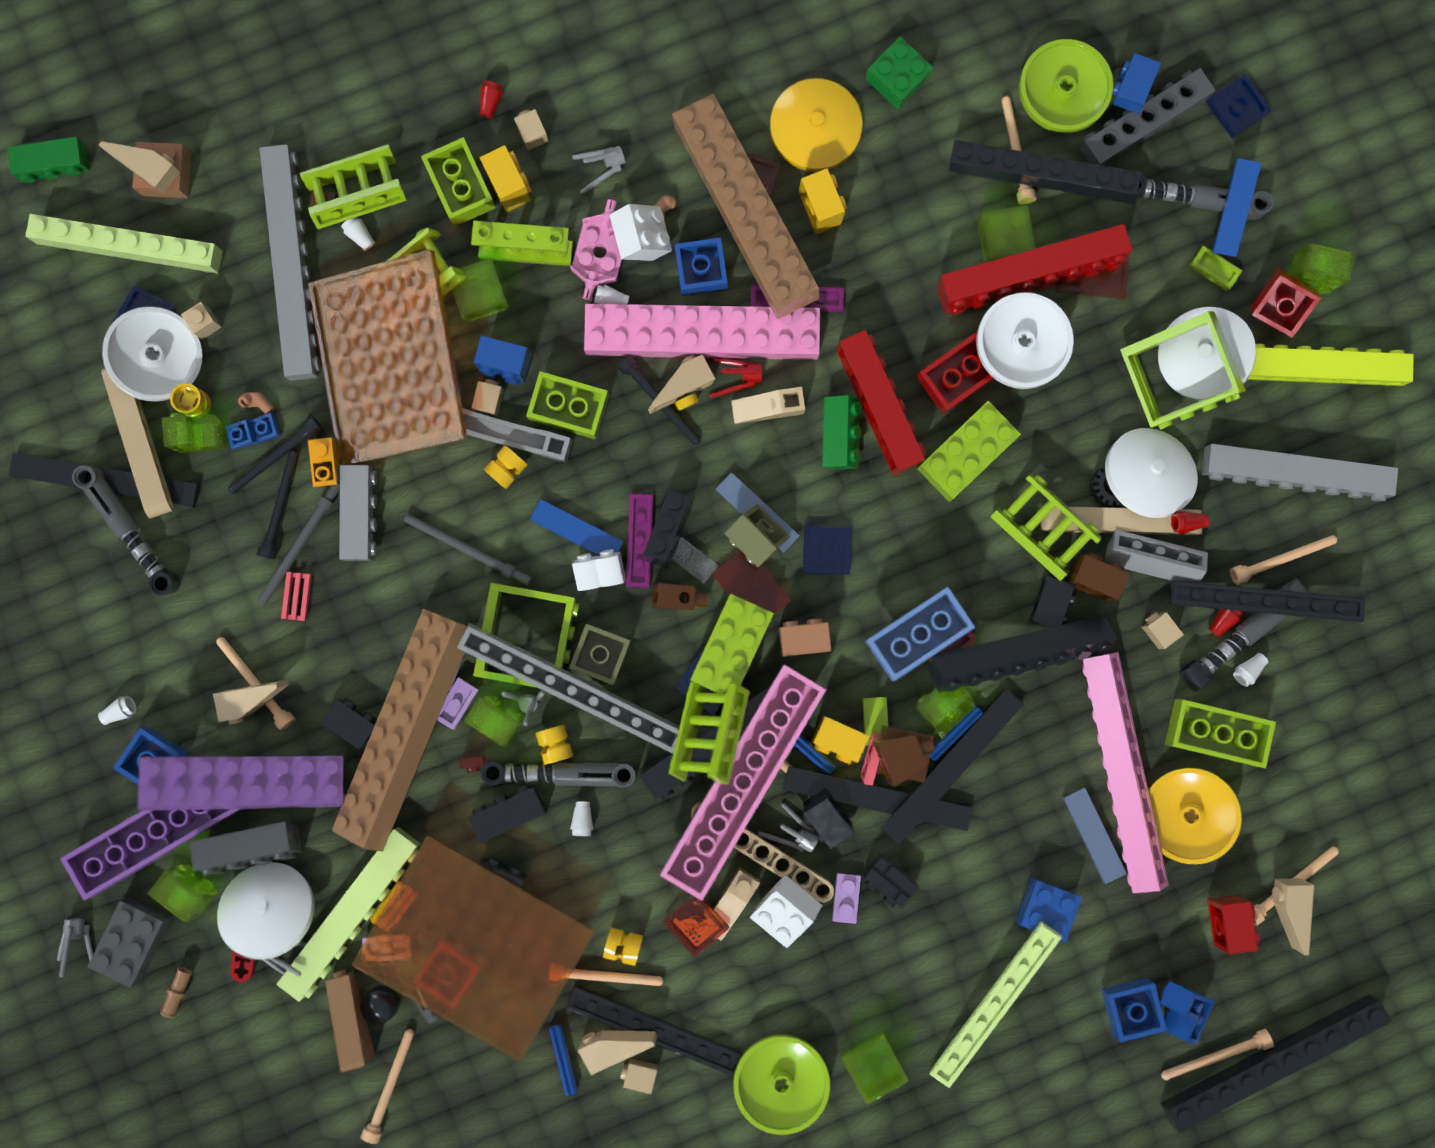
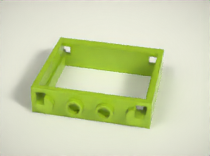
(1141, 384)
(490, 619)

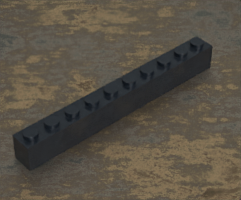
(1275, 1063)

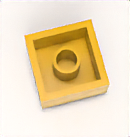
(504, 175)
(822, 201)
(839, 739)

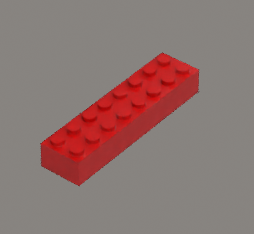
(1034, 269)

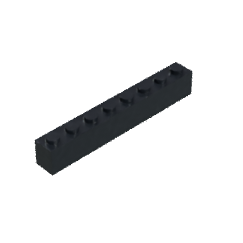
(1044, 171)
(1021, 653)
(658, 777)

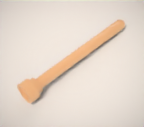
(1025, 192)
(1241, 574)
(282, 718)
(1304, 874)
(616, 977)
(1261, 1040)
(372, 1132)

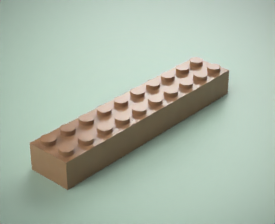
(745, 206)
(401, 732)

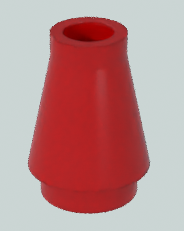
(489, 98)
(1187, 521)
(1224, 621)

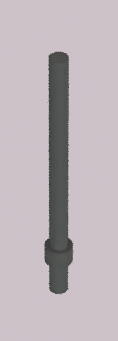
(324, 504)
(508, 570)

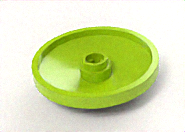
(1066, 86)
(781, 1084)

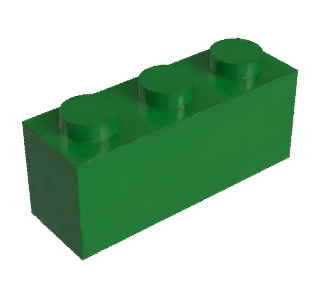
(48, 159)
(841, 432)

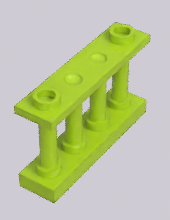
(357, 203)
(522, 243)
(448, 276)
(1023, 533)
(727, 737)

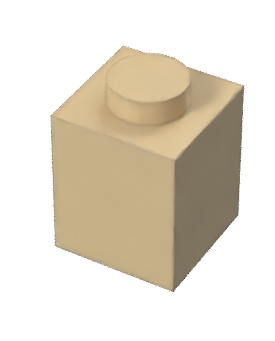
(531, 129)
(201, 320)
(488, 398)
(1161, 630)
(639, 1075)

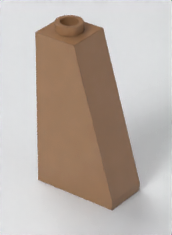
(349, 1025)

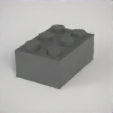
(130, 942)

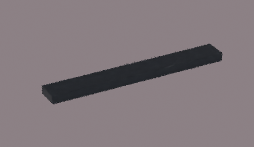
(120, 482)
(1267, 601)
(951, 766)
(872, 797)
(669, 1035)

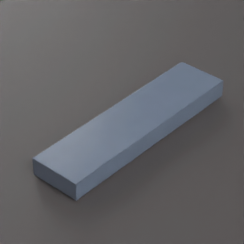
(744, 499)
(1094, 835)

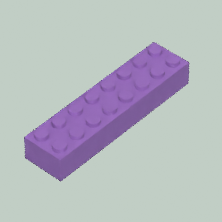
(240, 782)
(136, 845)

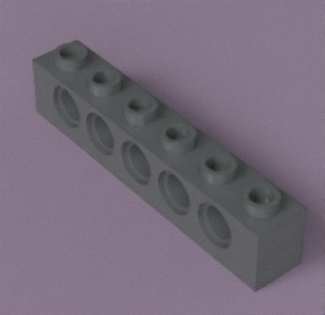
(1193, 83)

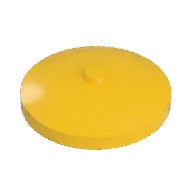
(816, 124)
(1194, 815)

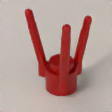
(750, 373)

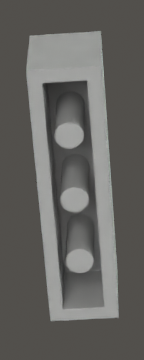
(357, 513)
(1156, 557)

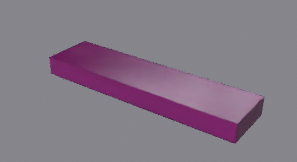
(830, 299)
(638, 536)

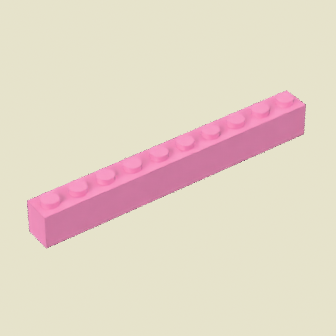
(1125, 773)

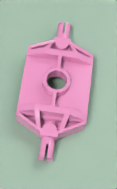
(595, 233)

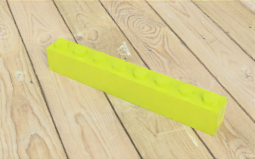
(1332, 366)

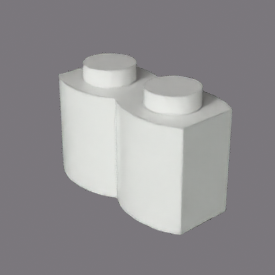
(598, 570)

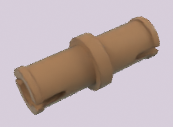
(176, 992)

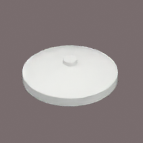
(1024, 340)
(151, 353)
(1193, 361)
(1151, 473)
(265, 911)

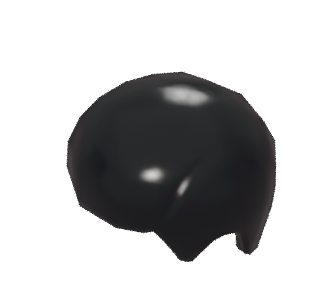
(380, 1004)

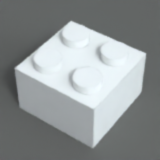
(640, 232)
(786, 911)

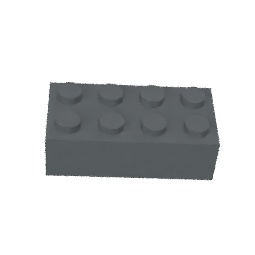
(246, 847)

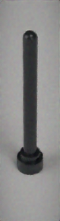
(629, 367)
(310, 428)
(267, 548)

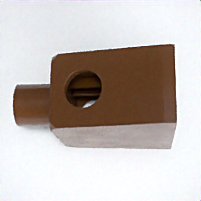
(667, 597)
(902, 756)

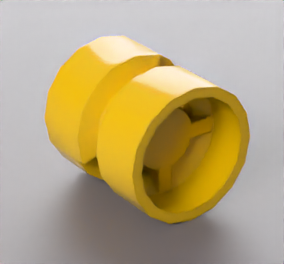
(190, 400)
(505, 467)
(554, 744)
(631, 946)

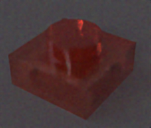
(472, 764)

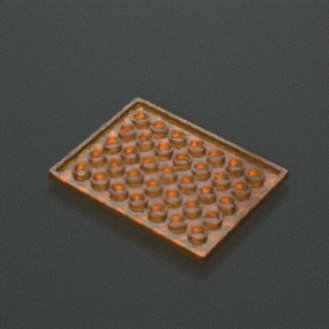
(387, 359)
(473, 948)

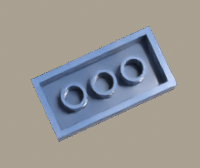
(919, 634)

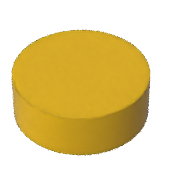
(686, 401)

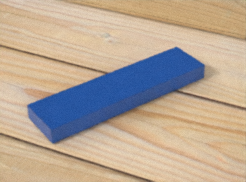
(1236, 207)
(574, 529)

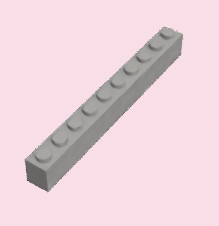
(289, 262)
(569, 687)

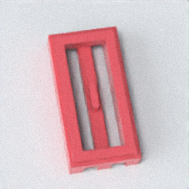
(287, 596)
(871, 761)

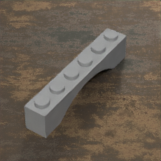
(517, 436)

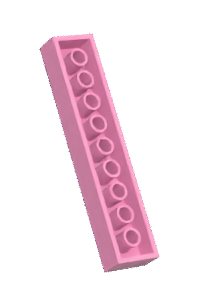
(700, 331)
(756, 763)

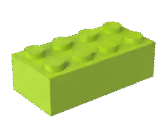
(968, 451)
(731, 645)
(1220, 733)

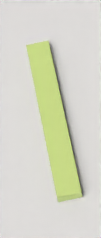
(995, 1004)

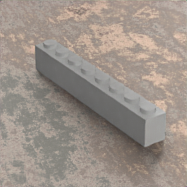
(1299, 471)

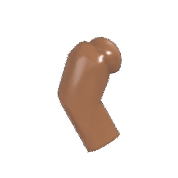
(666, 202)
(256, 399)

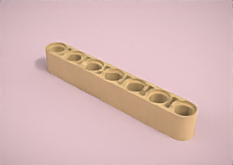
(139, 450)
(1113, 519)
(770, 863)

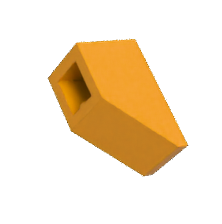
(324, 462)

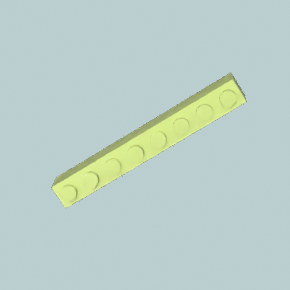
(124, 243)
(348, 914)

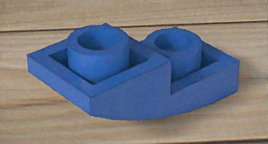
(253, 431)

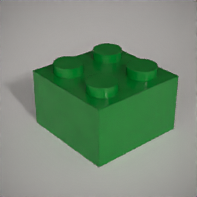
(899, 73)

